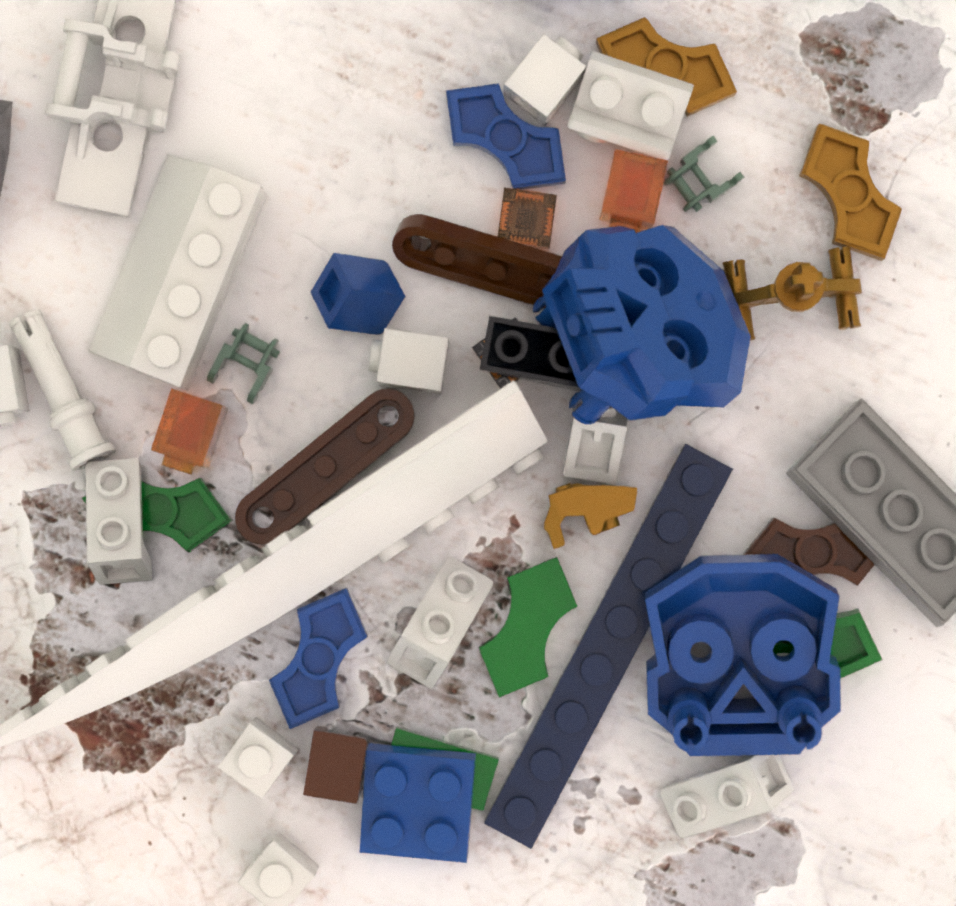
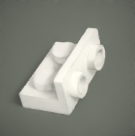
(629, 106)

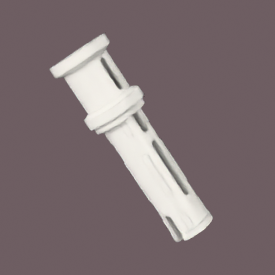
(70, 412)

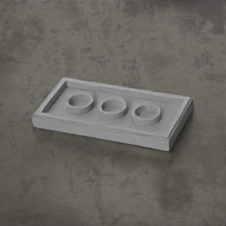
(886, 506)

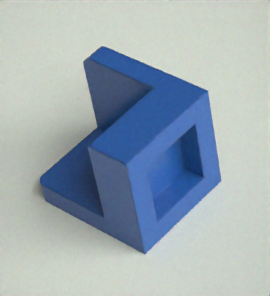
(357, 294)

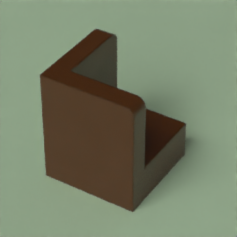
(335, 766)

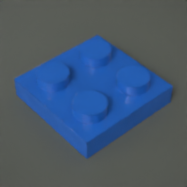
(417, 802)

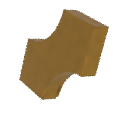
(700, 66)
(860, 212)

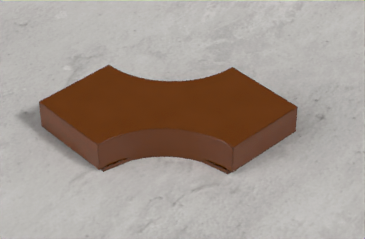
(814, 550)

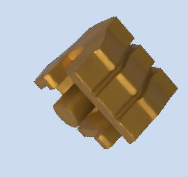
(596, 503)

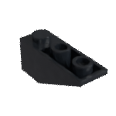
(527, 353)

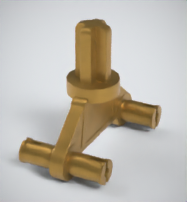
(801, 288)

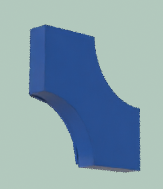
(525, 151)
(309, 682)

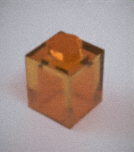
(633, 190)
(188, 431)

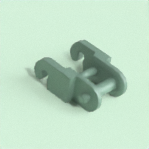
(690, 162)
(230, 353)

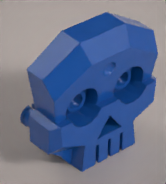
(645, 324)
(741, 612)

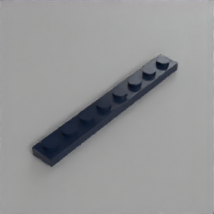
(606, 647)

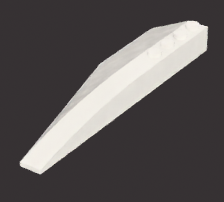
(309, 558)

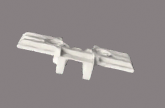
(132, 94)

